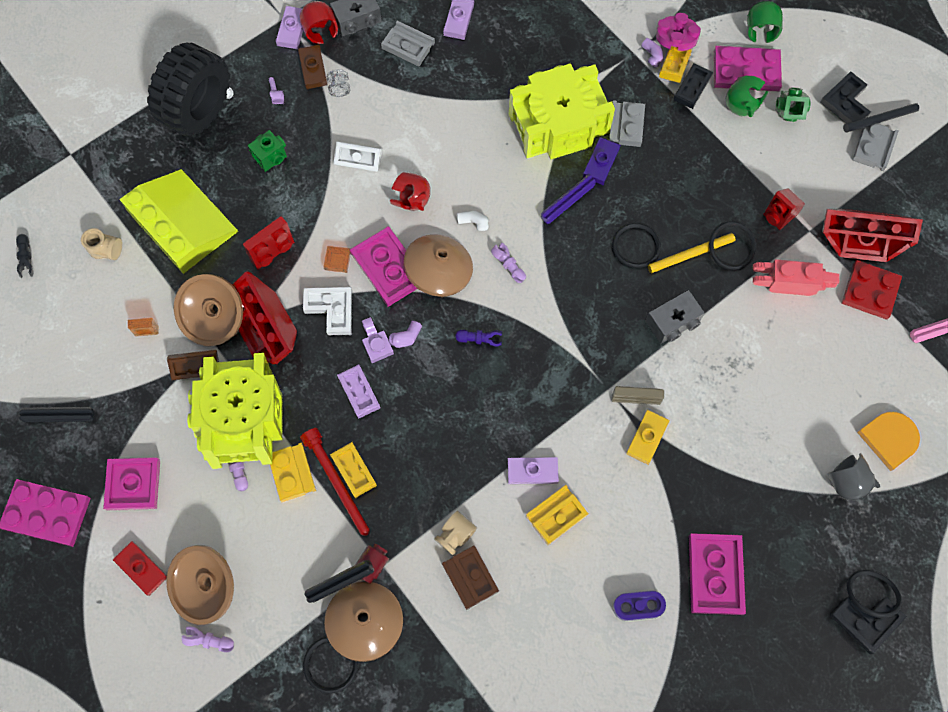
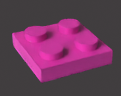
(131, 484)

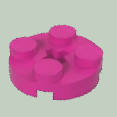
(678, 32)

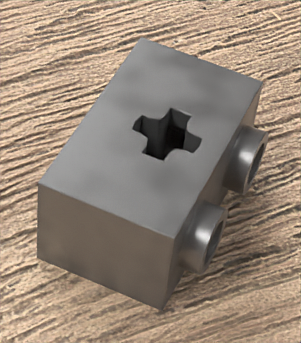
(355, 15)
(681, 307)

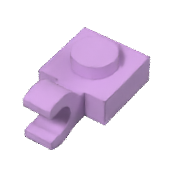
(376, 343)

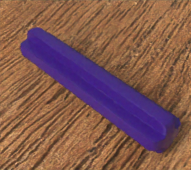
(568, 199)

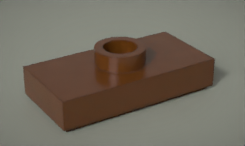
(312, 66)
(188, 364)

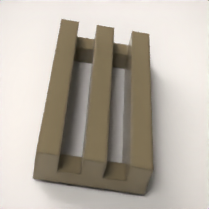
(637, 395)

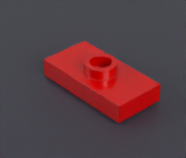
(140, 568)

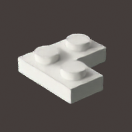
(334, 302)

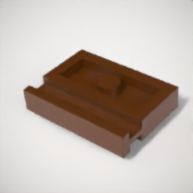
(470, 577)

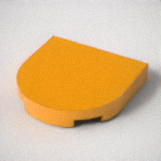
(891, 438)

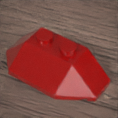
(870, 234)
(264, 321)

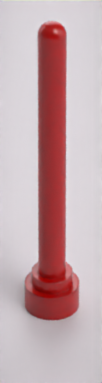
(313, 440)

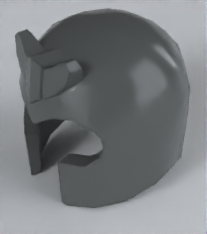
(853, 478)

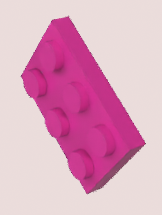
(745, 61)
(382, 263)
(44, 512)
(717, 574)

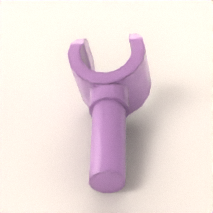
(277, 96)

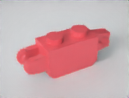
(794, 277)

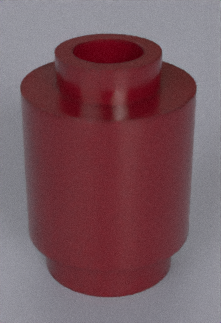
(378, 559)

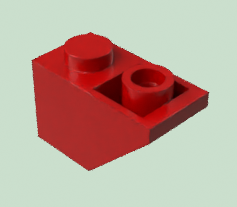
(783, 208)

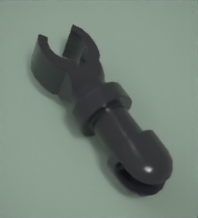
(23, 255)

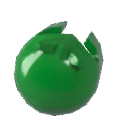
(765, 14)
(739, 98)

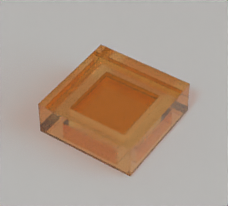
(337, 259)
(143, 327)

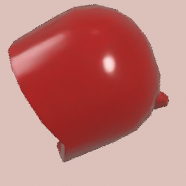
(316, 15)
(413, 191)

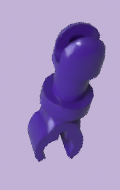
(478, 337)

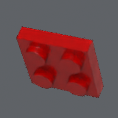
(269, 243)
(872, 289)

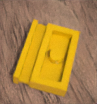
(292, 472)
(556, 515)

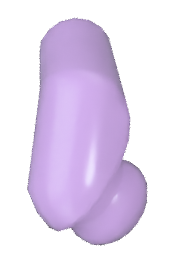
(654, 50)
(405, 338)

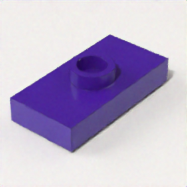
(602, 160)

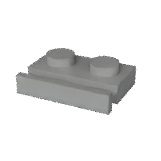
(408, 43)
(627, 124)
(875, 146)

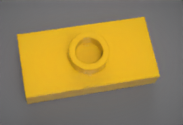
(675, 64)
(647, 437)
(353, 470)

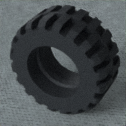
(188, 88)

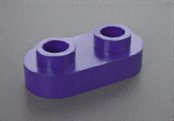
(638, 605)

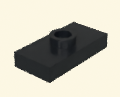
(693, 86)

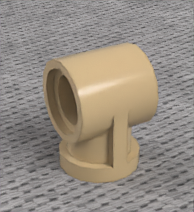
(108, 247)
(455, 532)

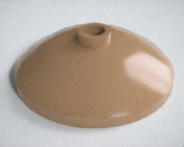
(437, 274)
(195, 310)
(190, 585)
(365, 639)

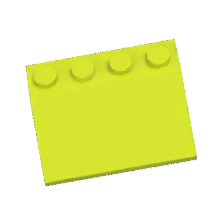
(178, 218)

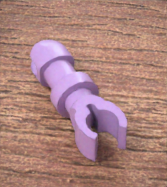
(503, 255)
(240, 480)
(224, 644)

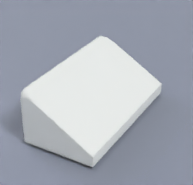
(357, 156)

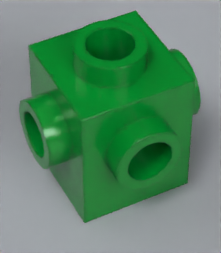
(798, 109)
(268, 150)

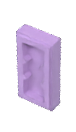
(458, 18)
(290, 29)
(358, 391)
(533, 470)

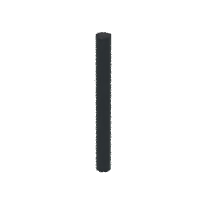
(878, 118)

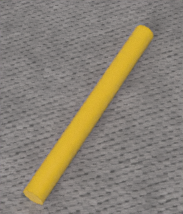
(690, 253)

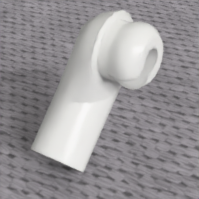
(475, 217)

